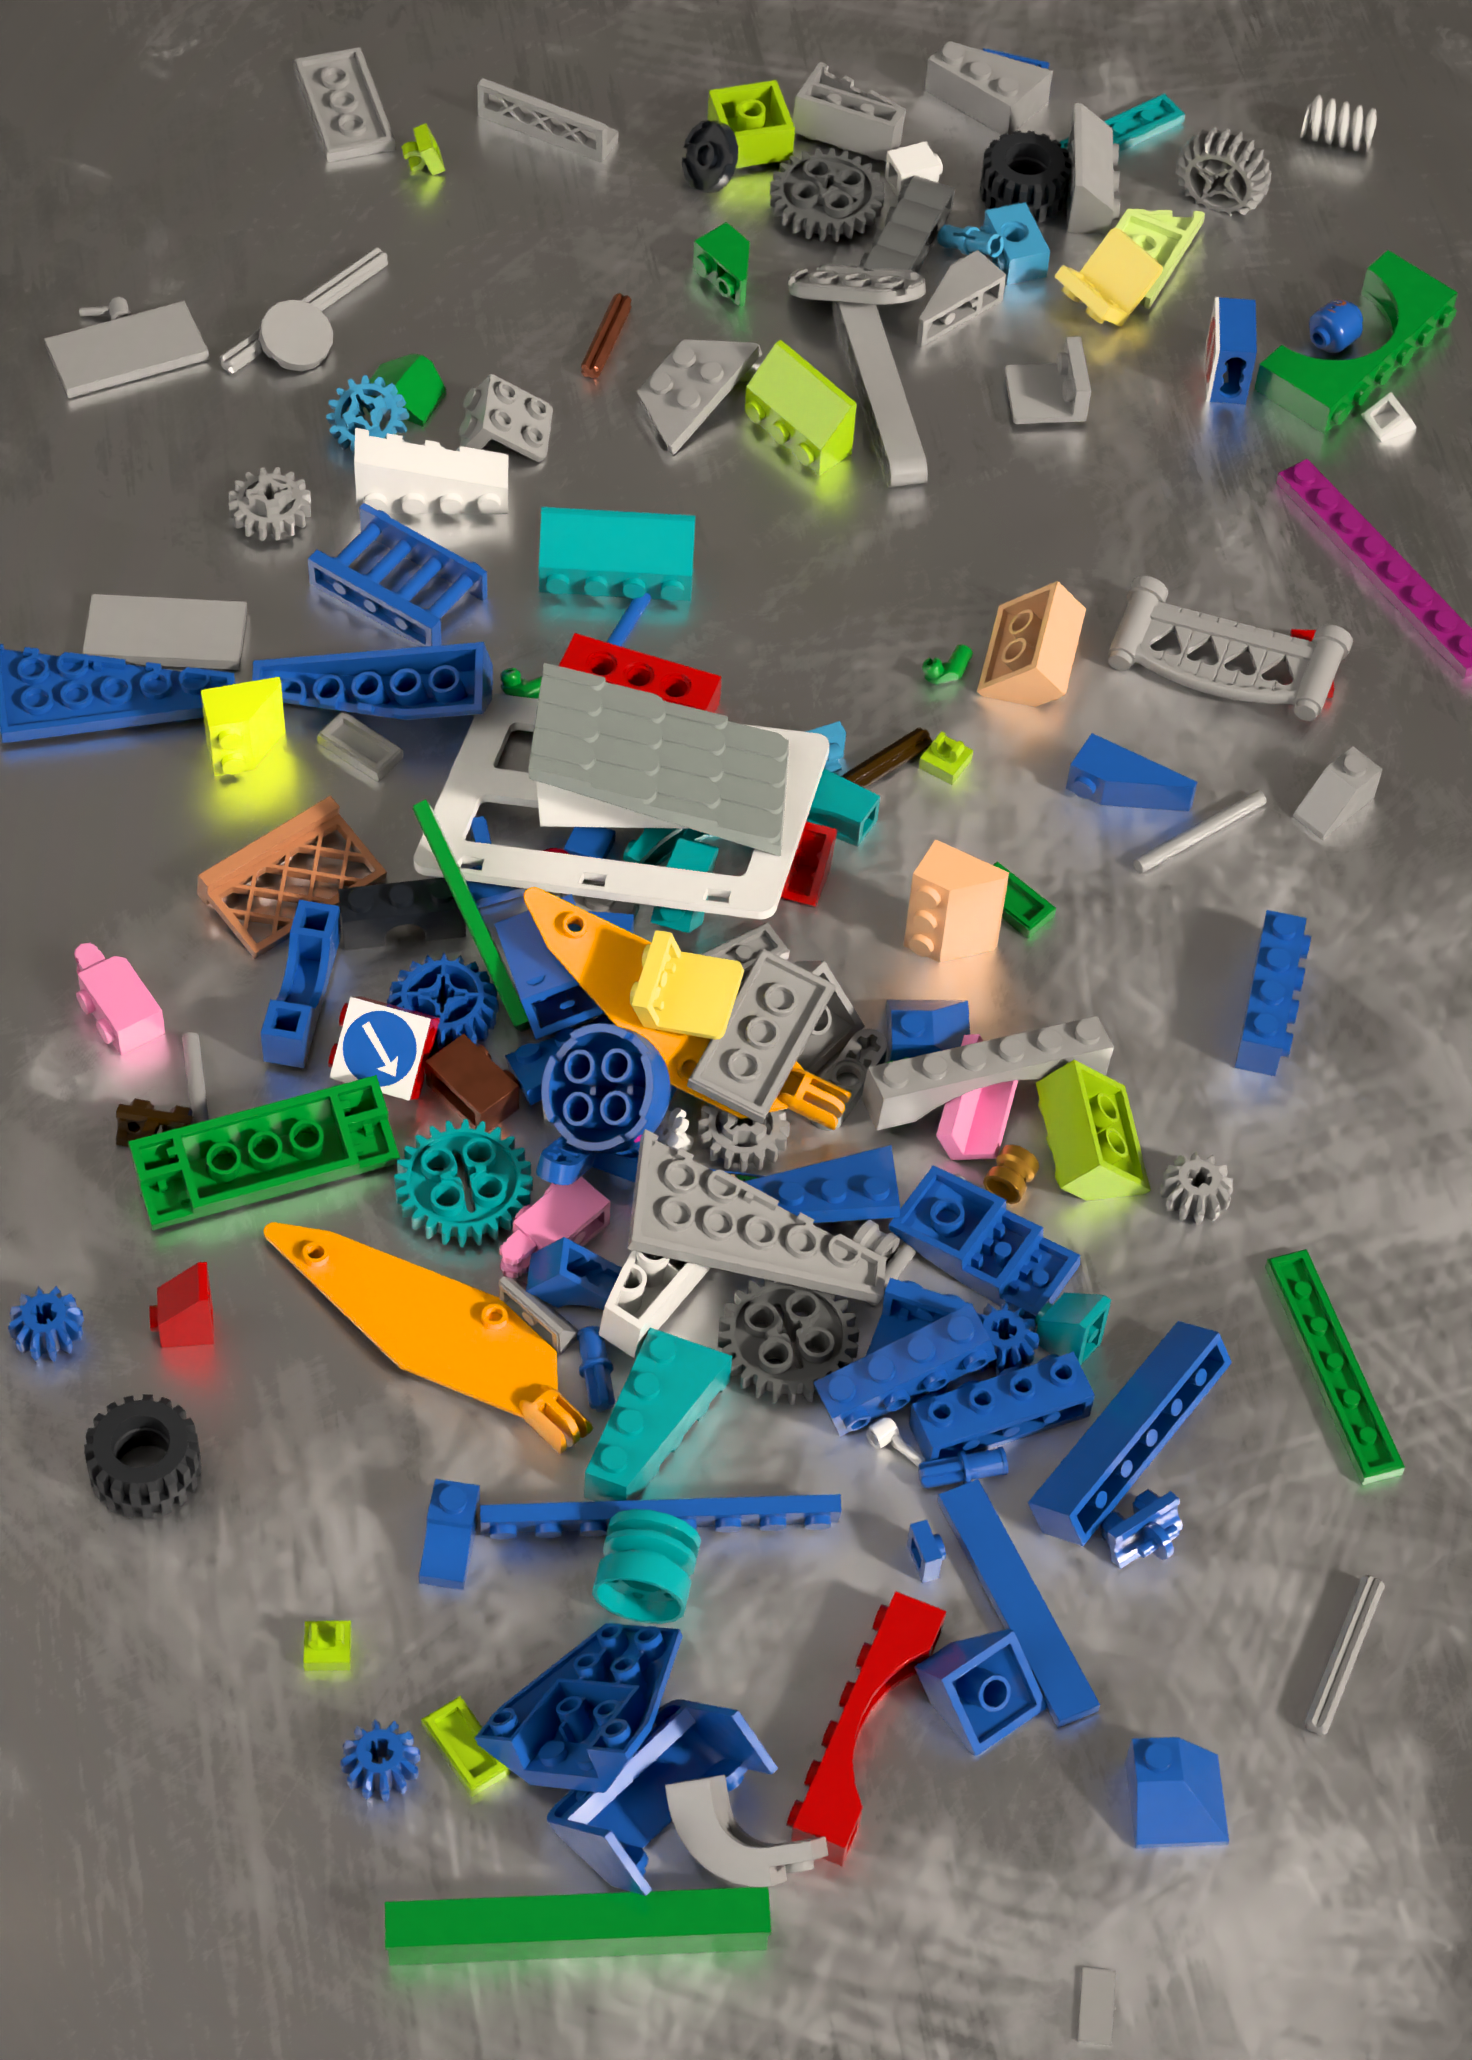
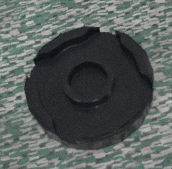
(710, 156)

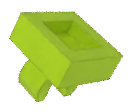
(423, 151)
(945, 758)
(327, 1645)

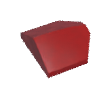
(810, 865)

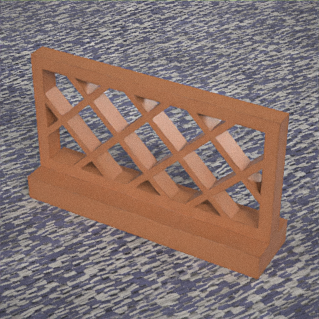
(266, 855)

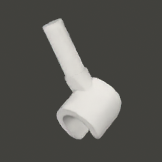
(885, 1432)

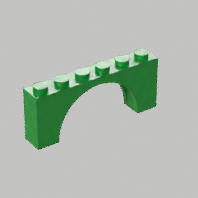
(1327, 390)

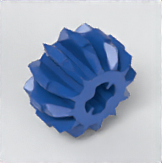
(46, 1323)
(1017, 1334)
(377, 1744)

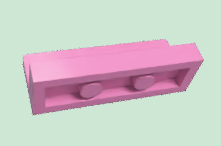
(976, 1121)

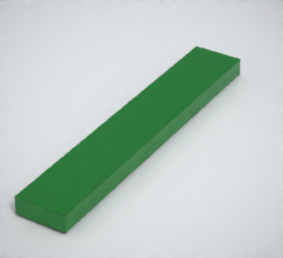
(471, 914)
(1334, 1367)

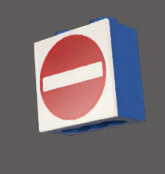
(1230, 350)

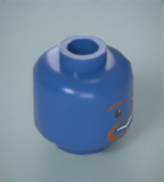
(1336, 326)

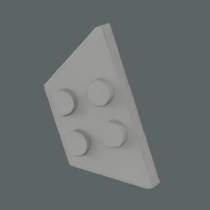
(693, 384)

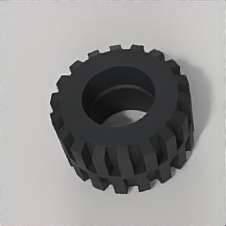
(1026, 170)
(138, 1425)

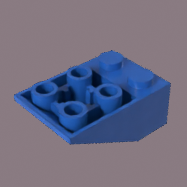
(545, 987)

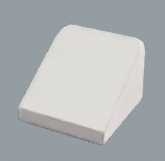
(1388, 418)

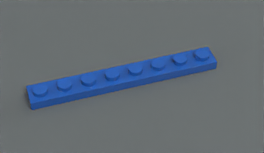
(725, 1514)

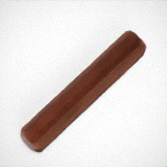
(606, 336)

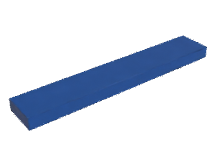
(1018, 1602)

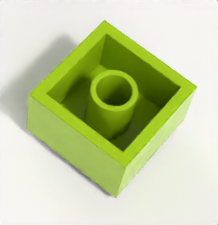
(758, 120)

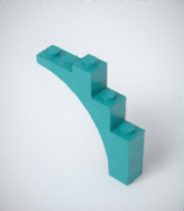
(835, 805)

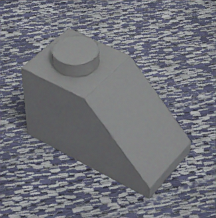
(1339, 793)

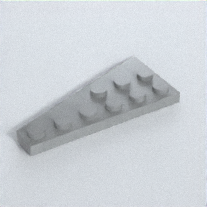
(731, 1226)

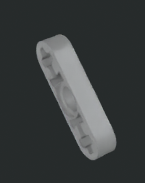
(849, 1062)

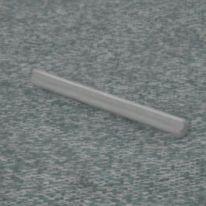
(321, 297)

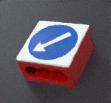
(383, 1043)

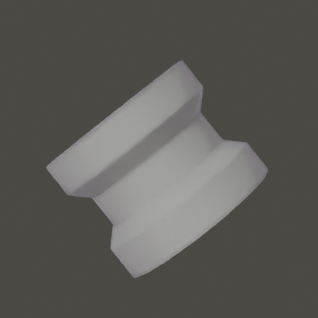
(876, 1240)

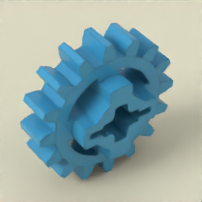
(384, 408)

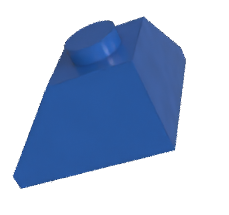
(925, 1026)
(982, 1688)
(1175, 1794)

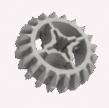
(1223, 171)

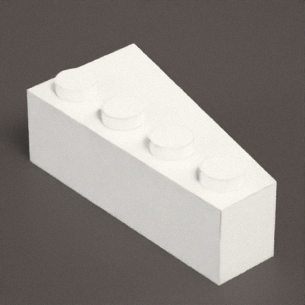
(428, 477)
(646, 1297)

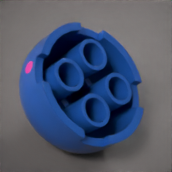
(606, 1088)

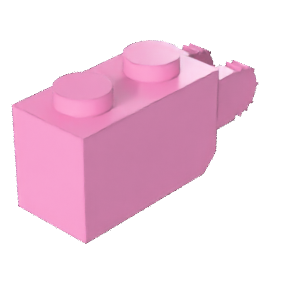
(117, 999)
(564, 1211)

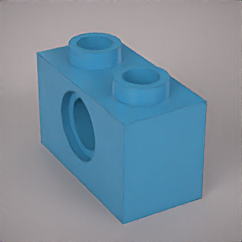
(1024, 250)

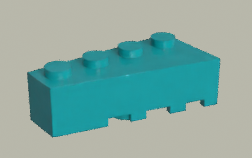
(656, 1408)

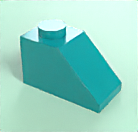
(689, 856)
(1073, 1324)

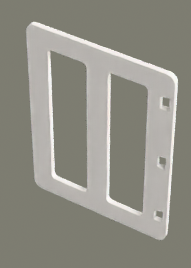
(477, 781)

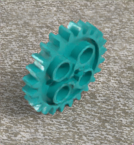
(424, 1190)

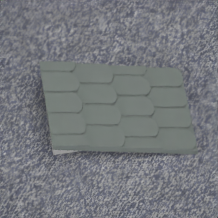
(649, 763)

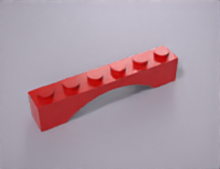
(832, 1806)

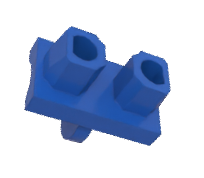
(1146, 1531)

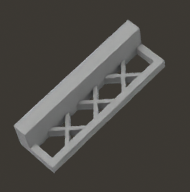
(545, 121)

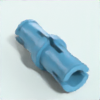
(970, 240)

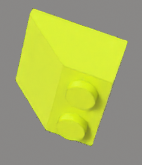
(242, 723)

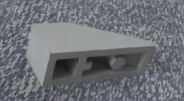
(964, 292)

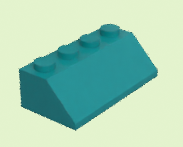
(616, 553)

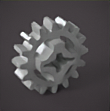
(269, 504)
(742, 1139)

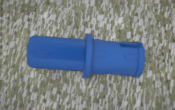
(596, 1369)
(963, 1468)

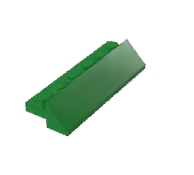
(263, 1152)

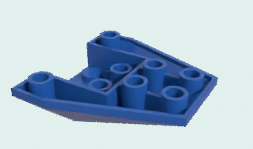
(585, 1711)

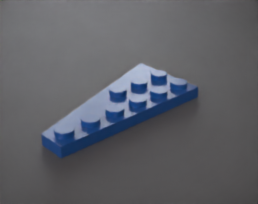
(93, 693)

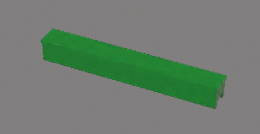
(577, 1925)

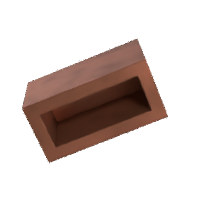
(473, 1083)

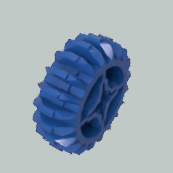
(468, 993)

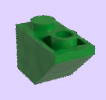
(724, 261)

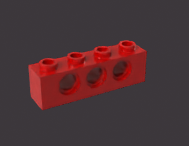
(644, 672)

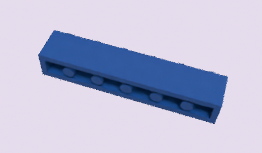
(1130, 1433)

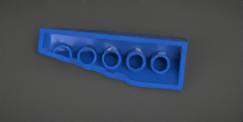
(389, 682)

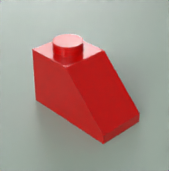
(184, 1309)

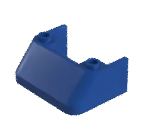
(684, 1744)

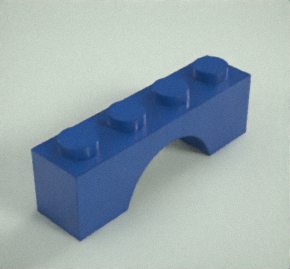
(310, 959)

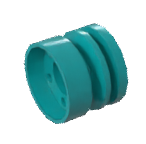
(646, 1566)

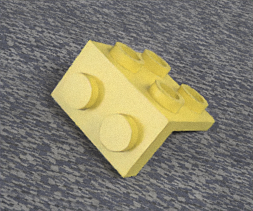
(1112, 278)
(685, 989)

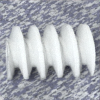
(1339, 123)

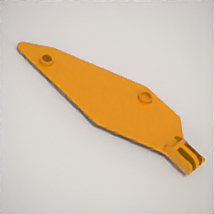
(607, 965)
(438, 1328)

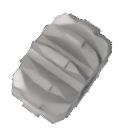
(1196, 1188)

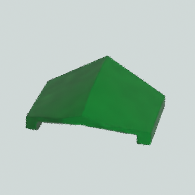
(417, 382)

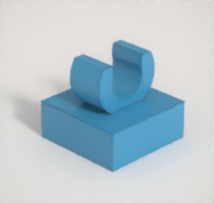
(836, 735)

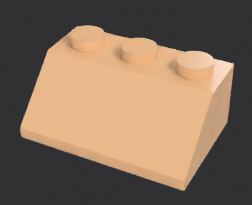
(1033, 647)
(954, 905)

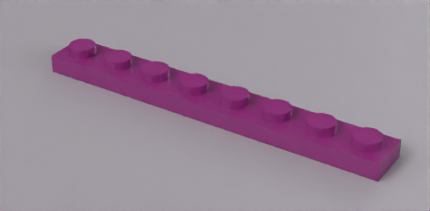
(1380, 563)

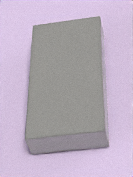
(360, 746)

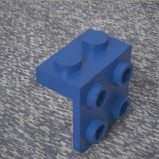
(908, 1309)

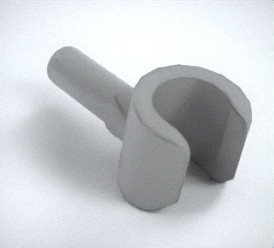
(116, 309)

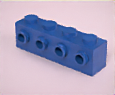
(1271, 993)
(906, 1370)
(1002, 1408)

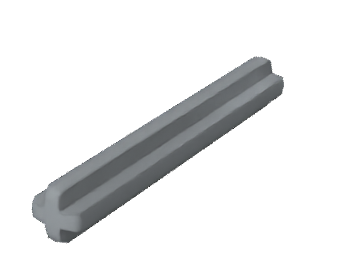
(1344, 1655)

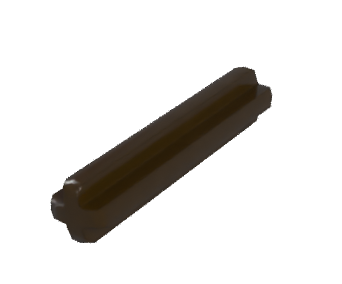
(889, 758)

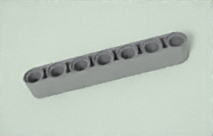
(881, 393)

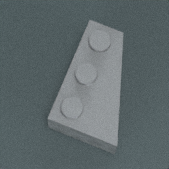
(988, 86)
(847, 117)

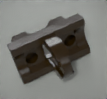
(142, 1120)

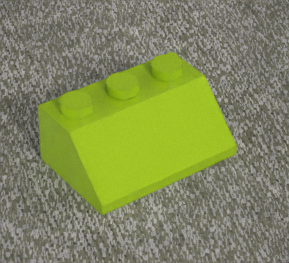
(801, 409)
(1091, 1134)

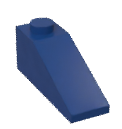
(1125, 779)

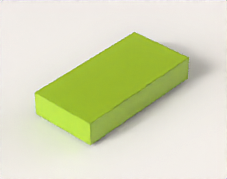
(453, 1734)

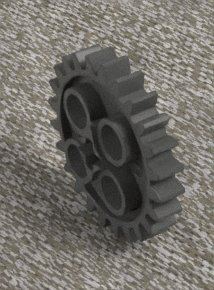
(827, 194)
(752, 1346)

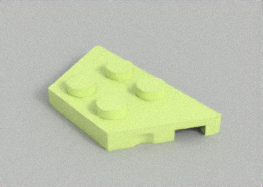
(1162, 238)

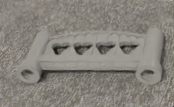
(1309, 663)

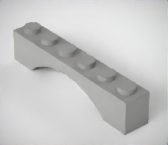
(914, 1086)

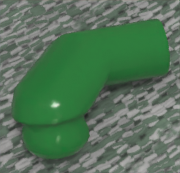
(940, 673)
(514, 685)

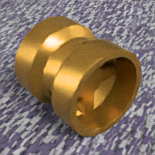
(1013, 1170)

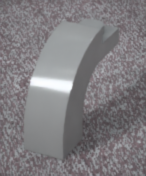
(719, 1844)

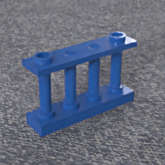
(394, 608)

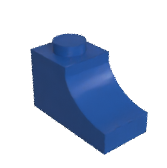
(571, 1275)
(450, 1534)

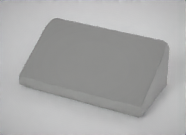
(538, 1314)

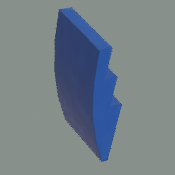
(983, 1243)

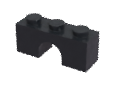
(376, 909)

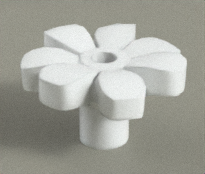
(672, 1130)

